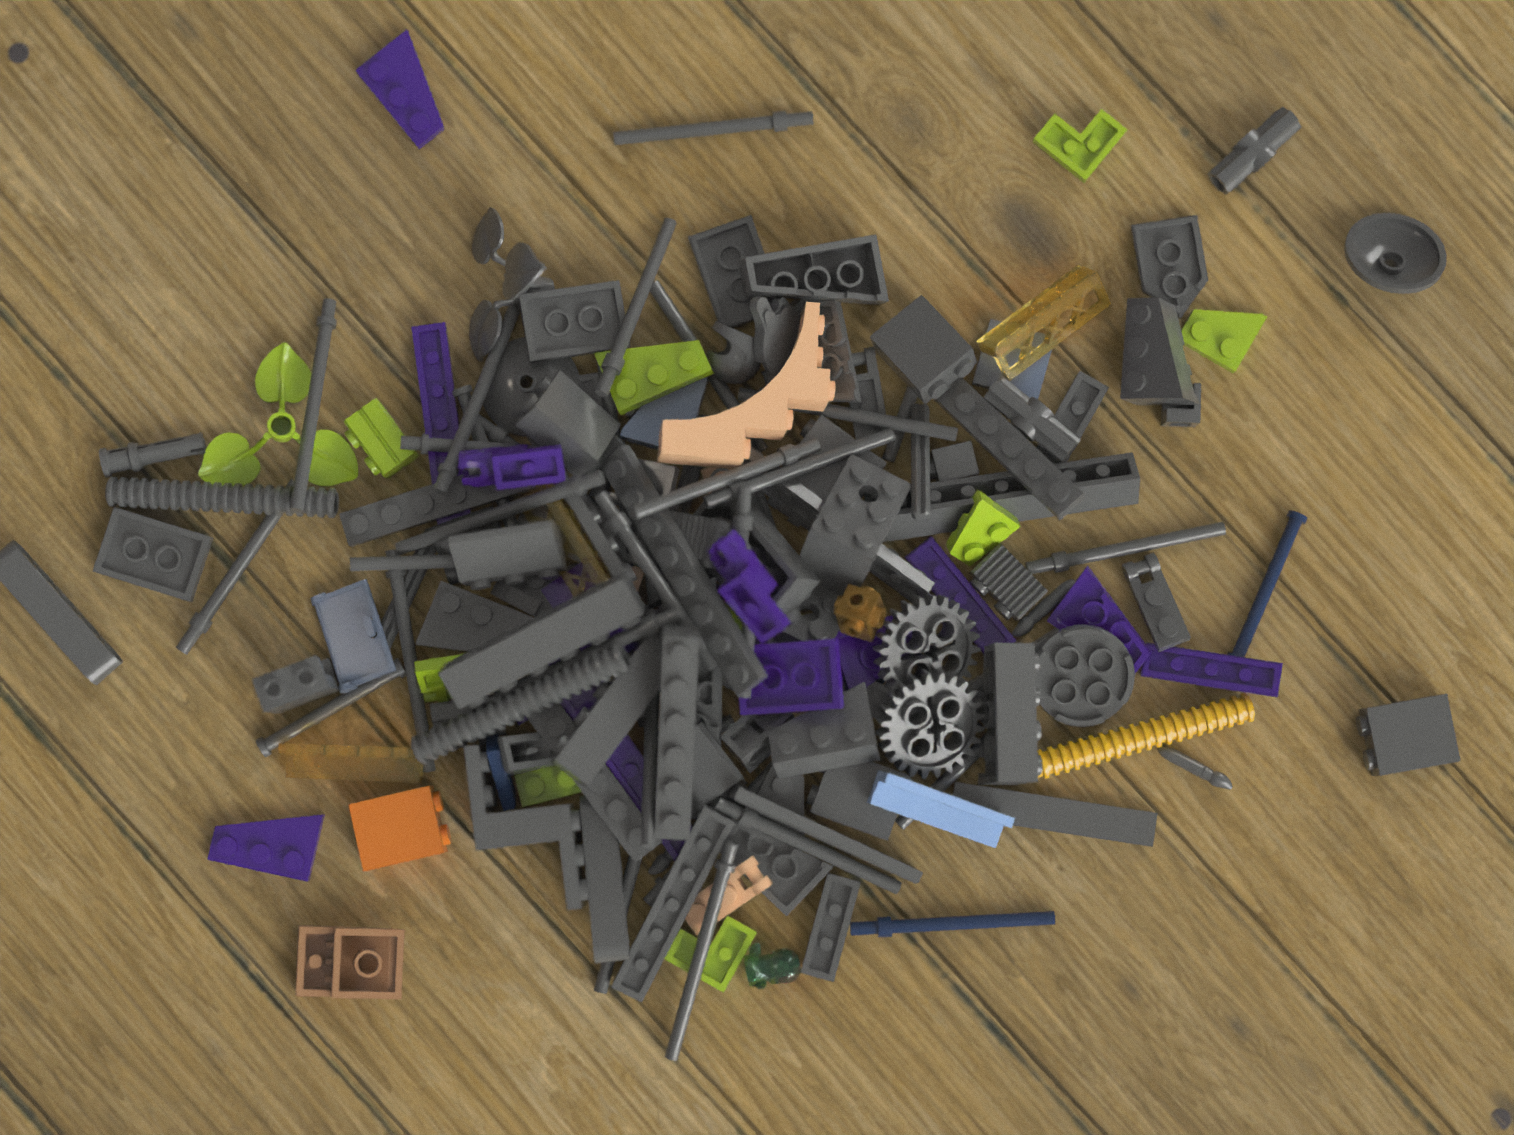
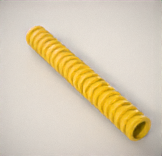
(1146, 735)

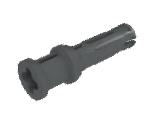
(136, 455)

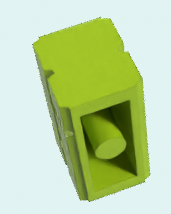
(380, 438)

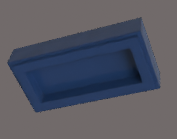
(502, 780)

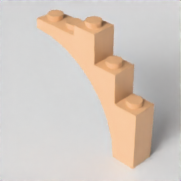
(720, 438)

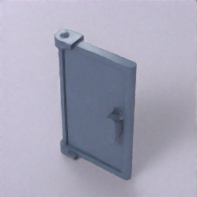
(349, 632)

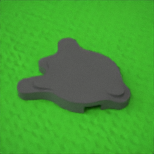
(774, 332)

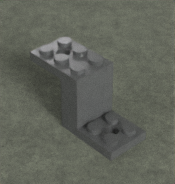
(845, 543)
(525, 826)

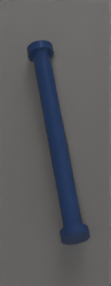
(1268, 583)

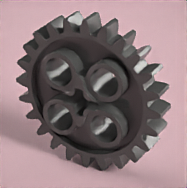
(922, 620)
(902, 730)

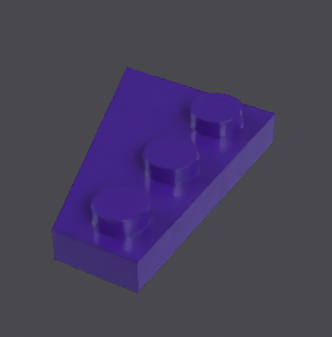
(1091, 604)
(270, 846)

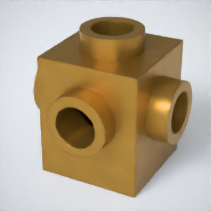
(860, 612)

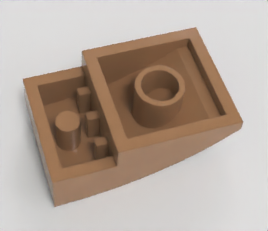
(349, 962)

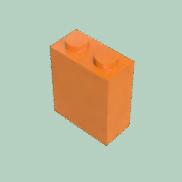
(399, 827)

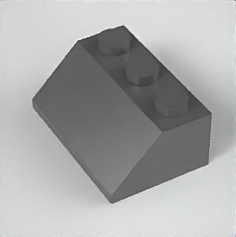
(508, 554)

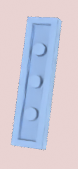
(938, 809)

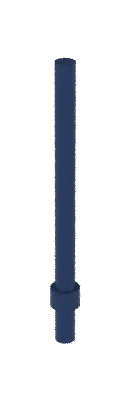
(885, 926)

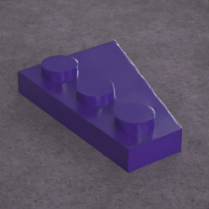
(402, 89)
(858, 658)

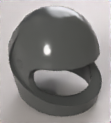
(737, 360)

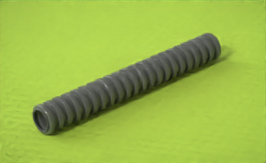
(217, 497)
(521, 703)

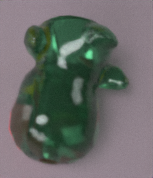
(775, 967)

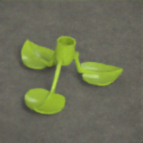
(279, 378)

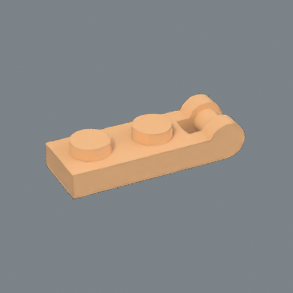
(735, 893)

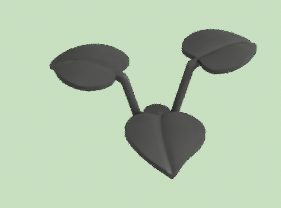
(521, 277)

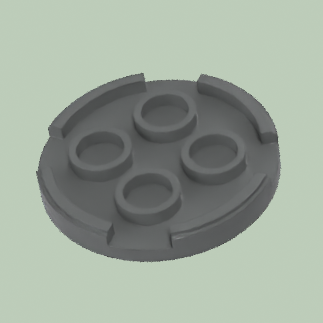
(1084, 675)

